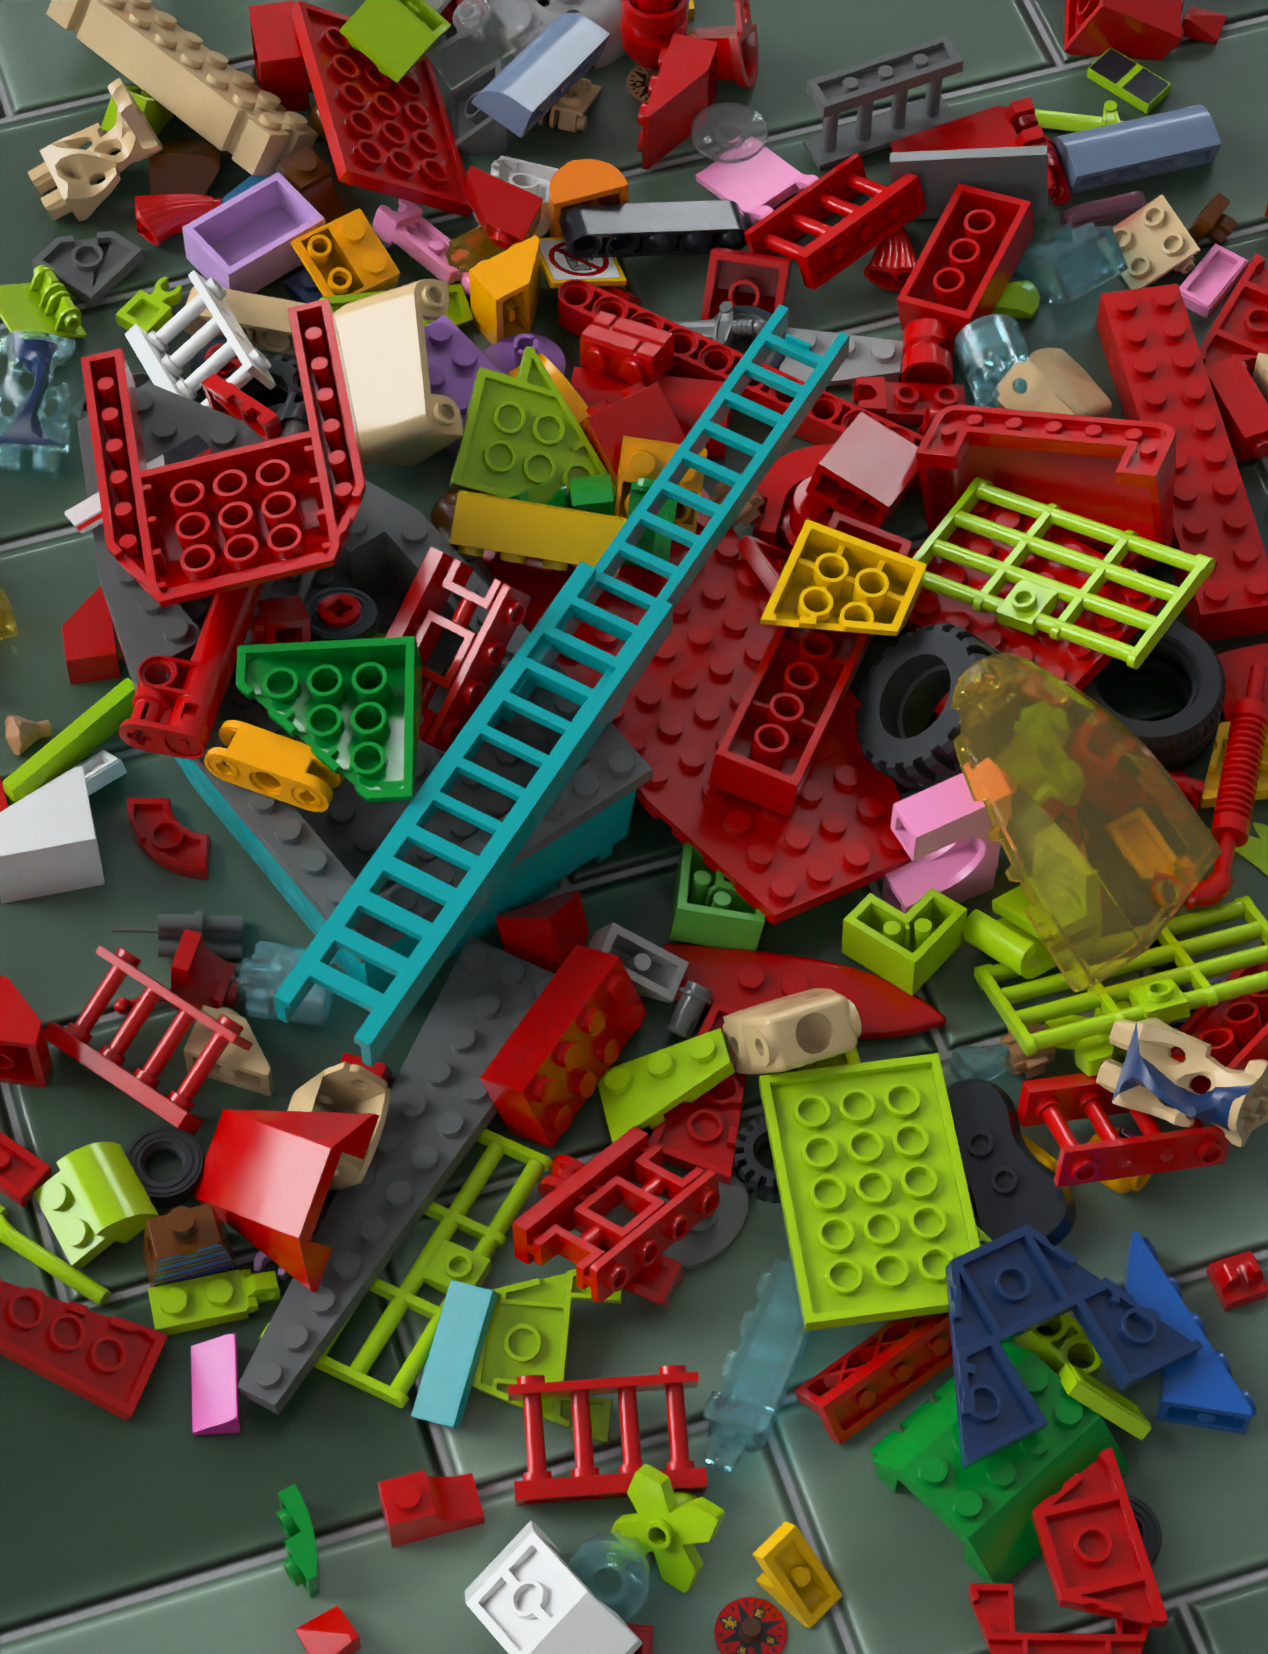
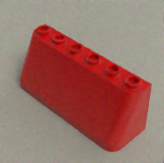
(1086, 464)

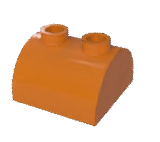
(584, 184)

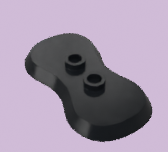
(1001, 1173)

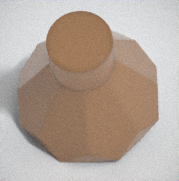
(23, 732)

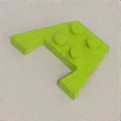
(532, 1338)

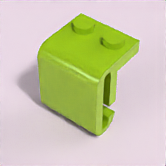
(1011, 938)

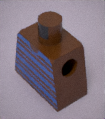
(186, 1245)

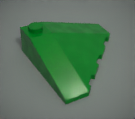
(346, 701)

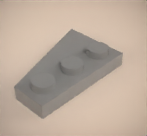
(865, 357)

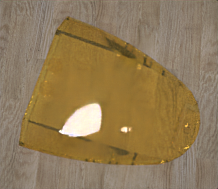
(1080, 814)

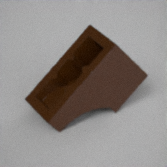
(313, 181)

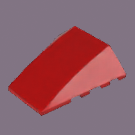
(273, 1175)

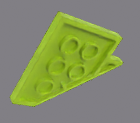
(520, 434)

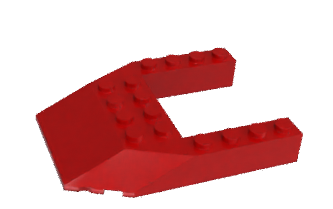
(238, 511)

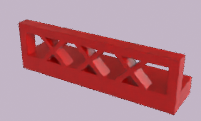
(889, 1376)

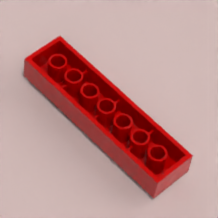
(793, 701)

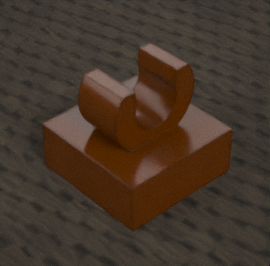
(1212, 221)

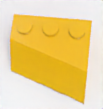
(844, 585)

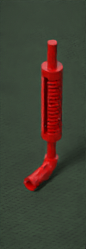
(1236, 788)

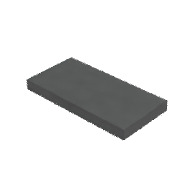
(1002, 170)

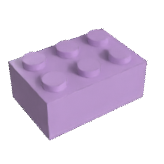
(251, 235)

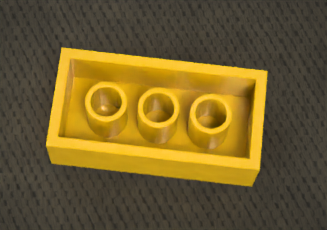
(531, 530)

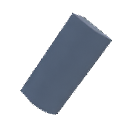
(543, 72)
(1138, 148)

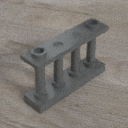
(875, 80)

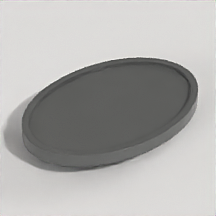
(713, 1233)

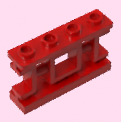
(478, 652)
(597, 1190)

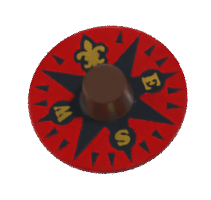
(750, 1628)

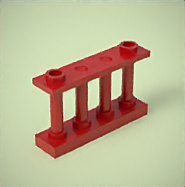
(848, 239)
(143, 1082)
(1080, 1097)
(585, 1479)

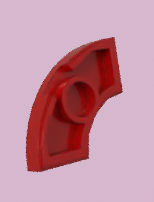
(167, 840)

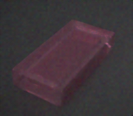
(1103, 209)

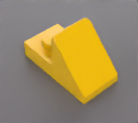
(795, 1575)

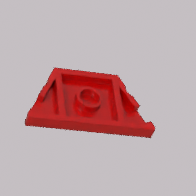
(1243, 320)
(1097, 1547)

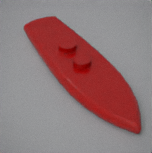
(755, 977)

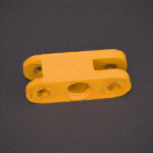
(272, 766)

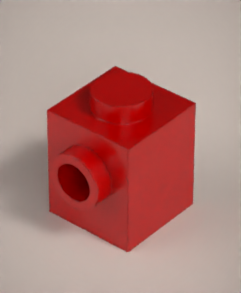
(281, 621)

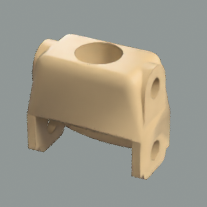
(1053, 386)
(791, 1031)
(340, 1092)

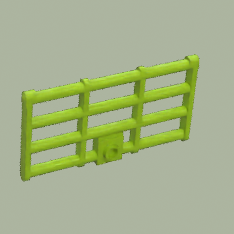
(1036, 596)
(1151, 995)
(439, 1265)

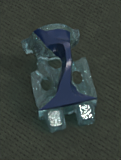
(29, 426)

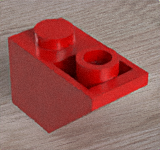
(91, 642)

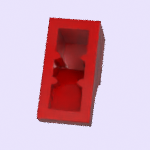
(202, 975)
(428, 1506)

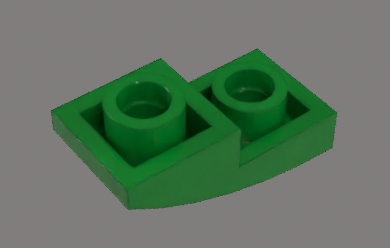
(593, 494)
(301, 1547)

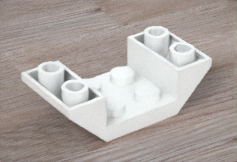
(541, 1605)

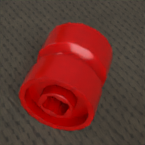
(928, 352)

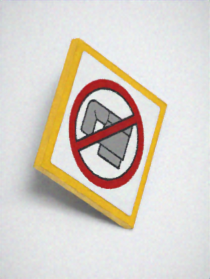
(561, 266)

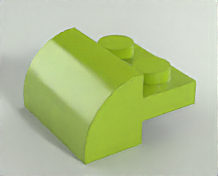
(94, 1201)

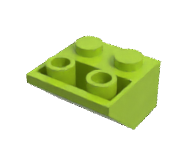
(395, 33)

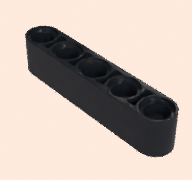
(652, 228)

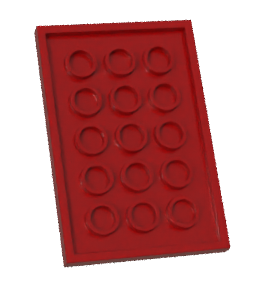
(377, 129)
(1063, 658)

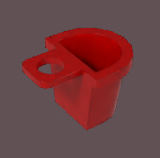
(736, 47)

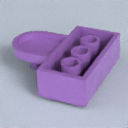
(455, 361)

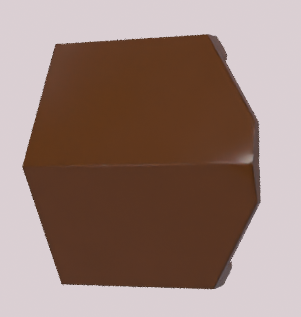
(184, 168)

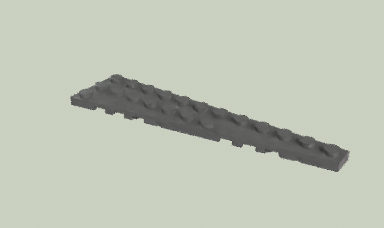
(429, 1129)

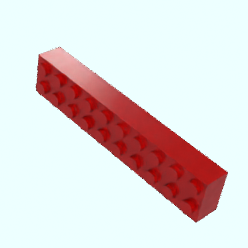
(1166, 382)

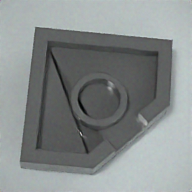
(90, 265)

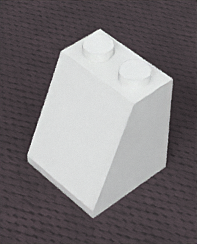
(49, 841)

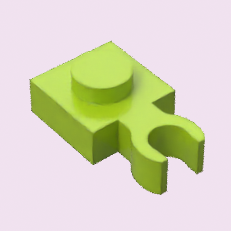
(150, 310)

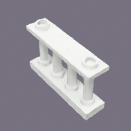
(166, 369)

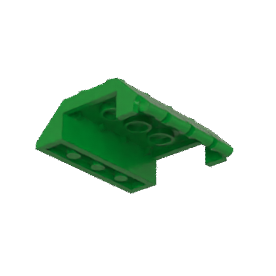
(994, 1499)

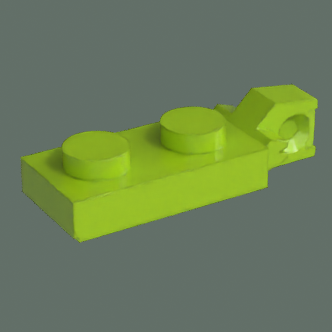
(210, 1300)

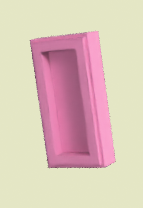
(1212, 280)

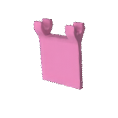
(755, 183)

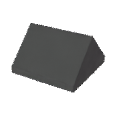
(472, 128)

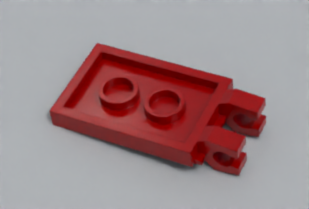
(983, 129)

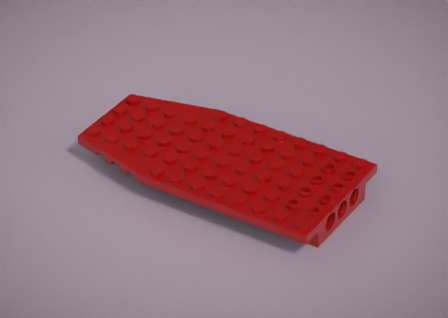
(681, 712)

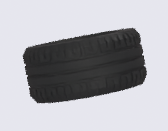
(1197, 674)

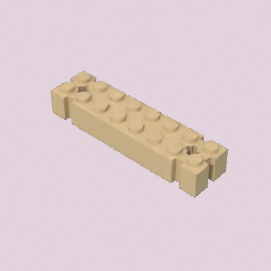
(188, 79)

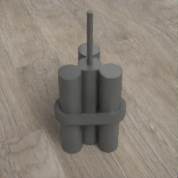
(219, 932)

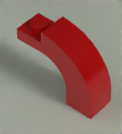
(779, 487)

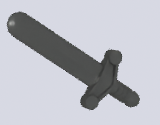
(725, 326)

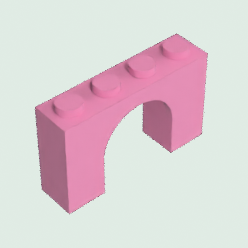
(946, 844)

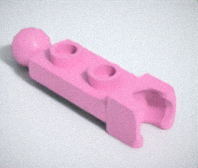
(418, 240)

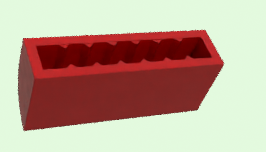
(685, 396)

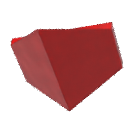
(544, 930)

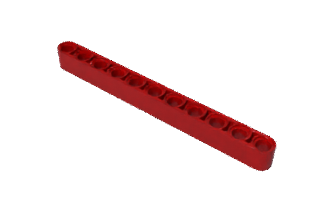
(709, 360)

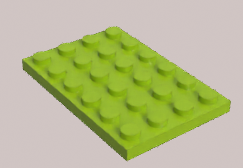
(869, 1187)

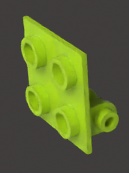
(40, 306)

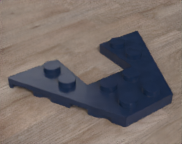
(1016, 1288)

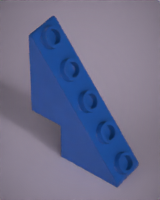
(1201, 1386)

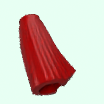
(165, 214)
(892, 262)

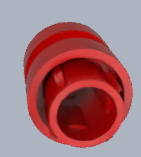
(650, 26)

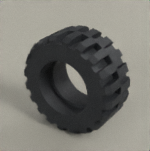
(904, 695)

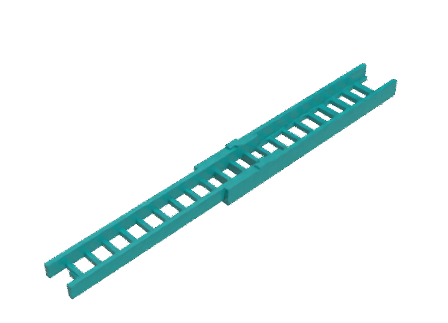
(532, 669)

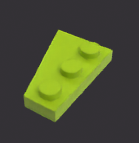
(655, 1083)

